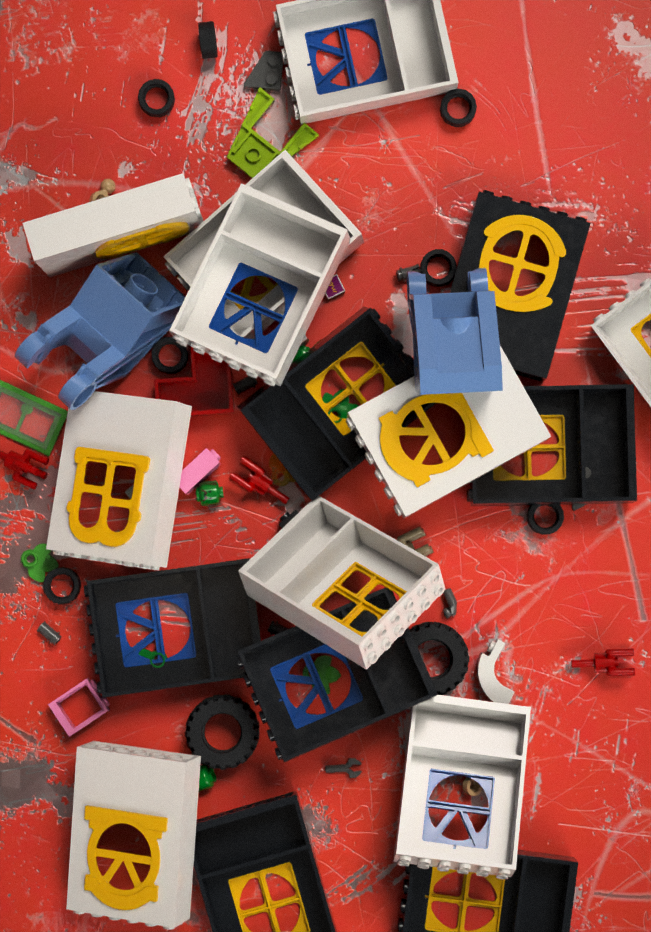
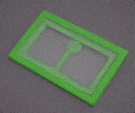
(29, 418)

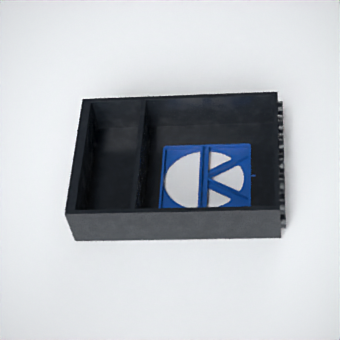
(220, 623)
(384, 689)

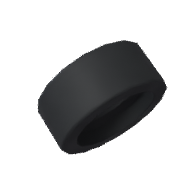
(207, 40)
(160, 84)
(463, 94)
(452, 267)
(155, 356)
(558, 523)
(47, 585)

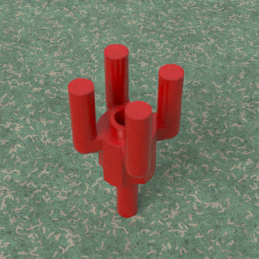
(21, 464)
(257, 481)
(607, 662)

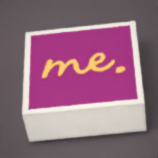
(335, 288)

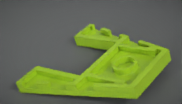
(251, 151)

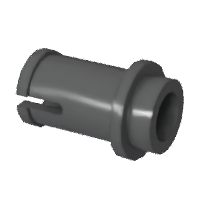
(402, 273)
(245, 384)
(276, 628)
(49, 633)

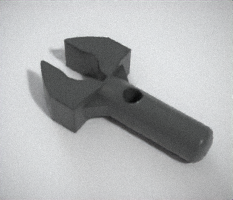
(345, 768)

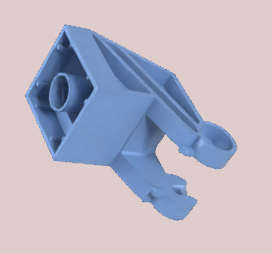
(108, 324)
(455, 337)

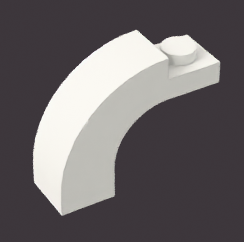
(487, 678)

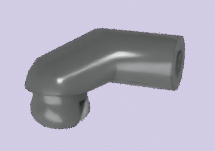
(452, 603)

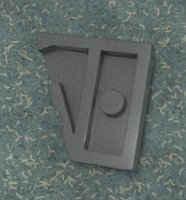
(267, 72)

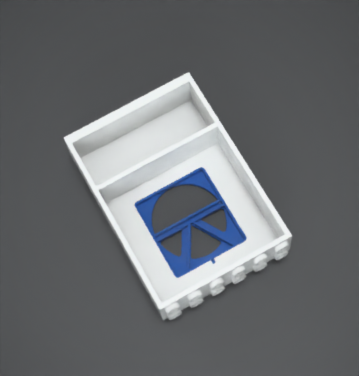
(411, 44)
(270, 241)
(473, 741)

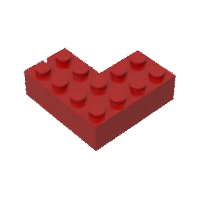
(207, 390)

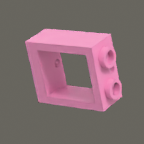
(199, 470)
(63, 717)

